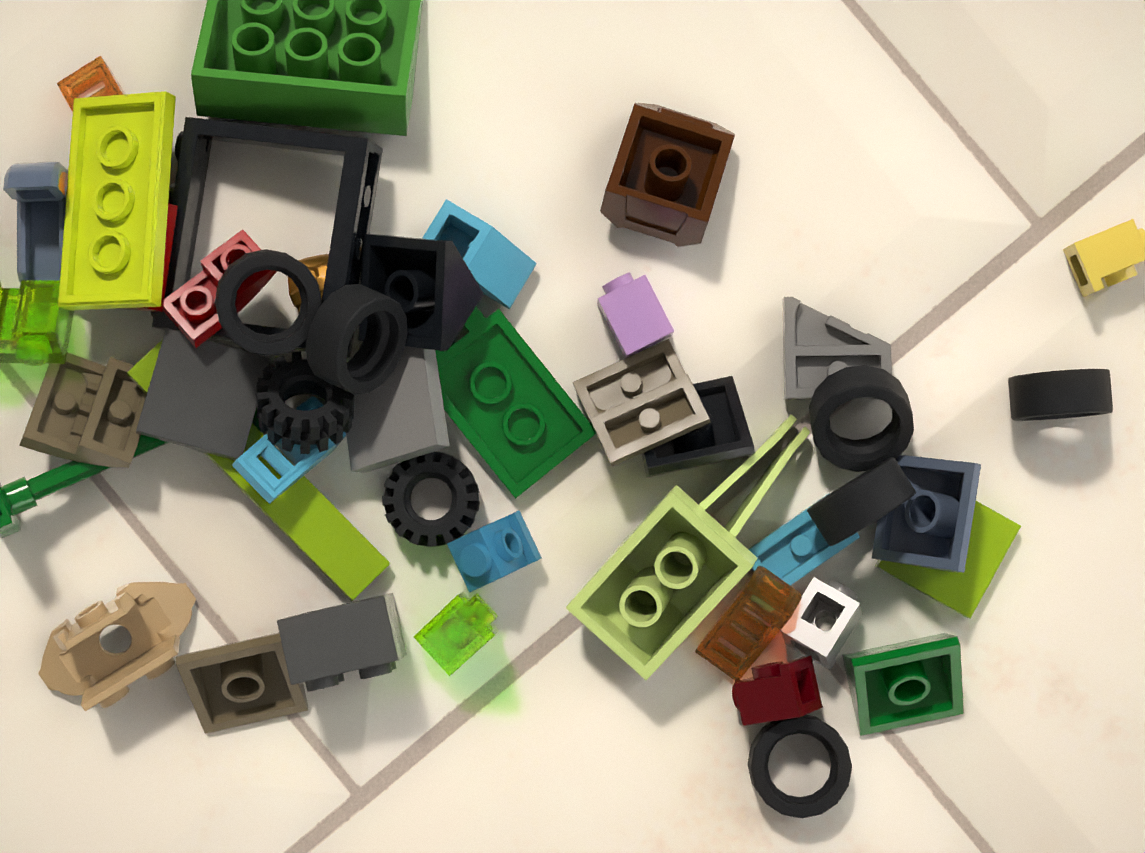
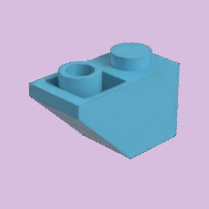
(492, 259)

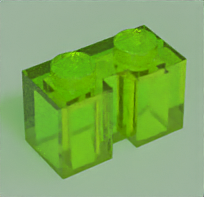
(33, 324)

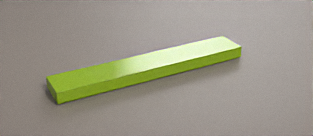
(300, 514)

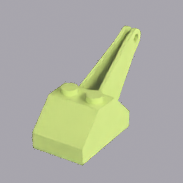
(674, 568)

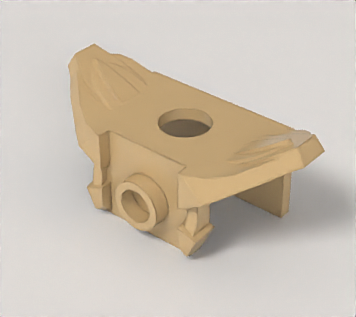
(80, 665)

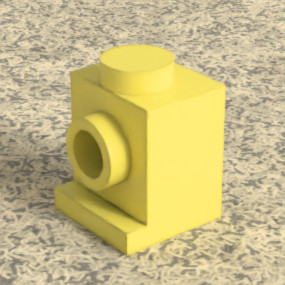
(1106, 256)

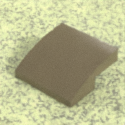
(641, 402)
(86, 413)

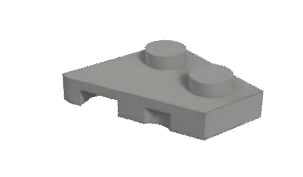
(821, 346)

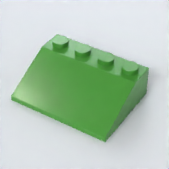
(309, 63)

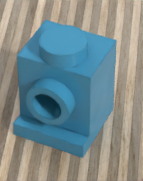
(494, 551)

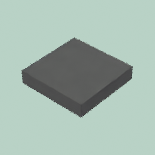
(202, 396)

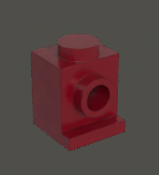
(777, 691)

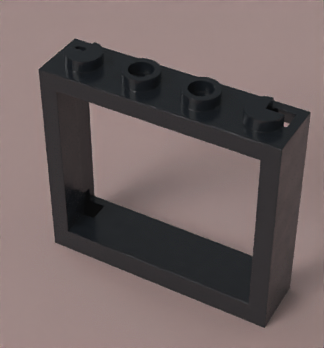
(352, 213)

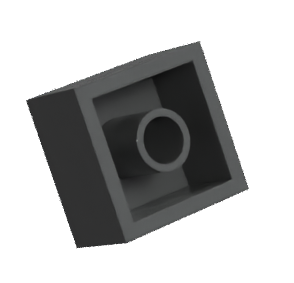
(342, 640)

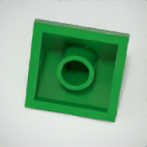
(905, 683)

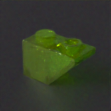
(458, 631)

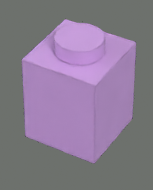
(634, 314)

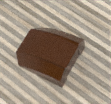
(667, 174)

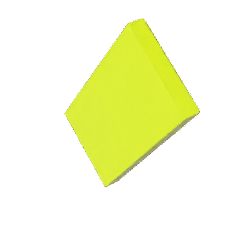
(117, 201)

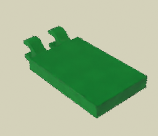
(508, 402)

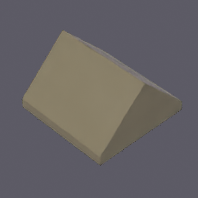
(240, 683)

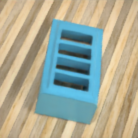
(260, 476)

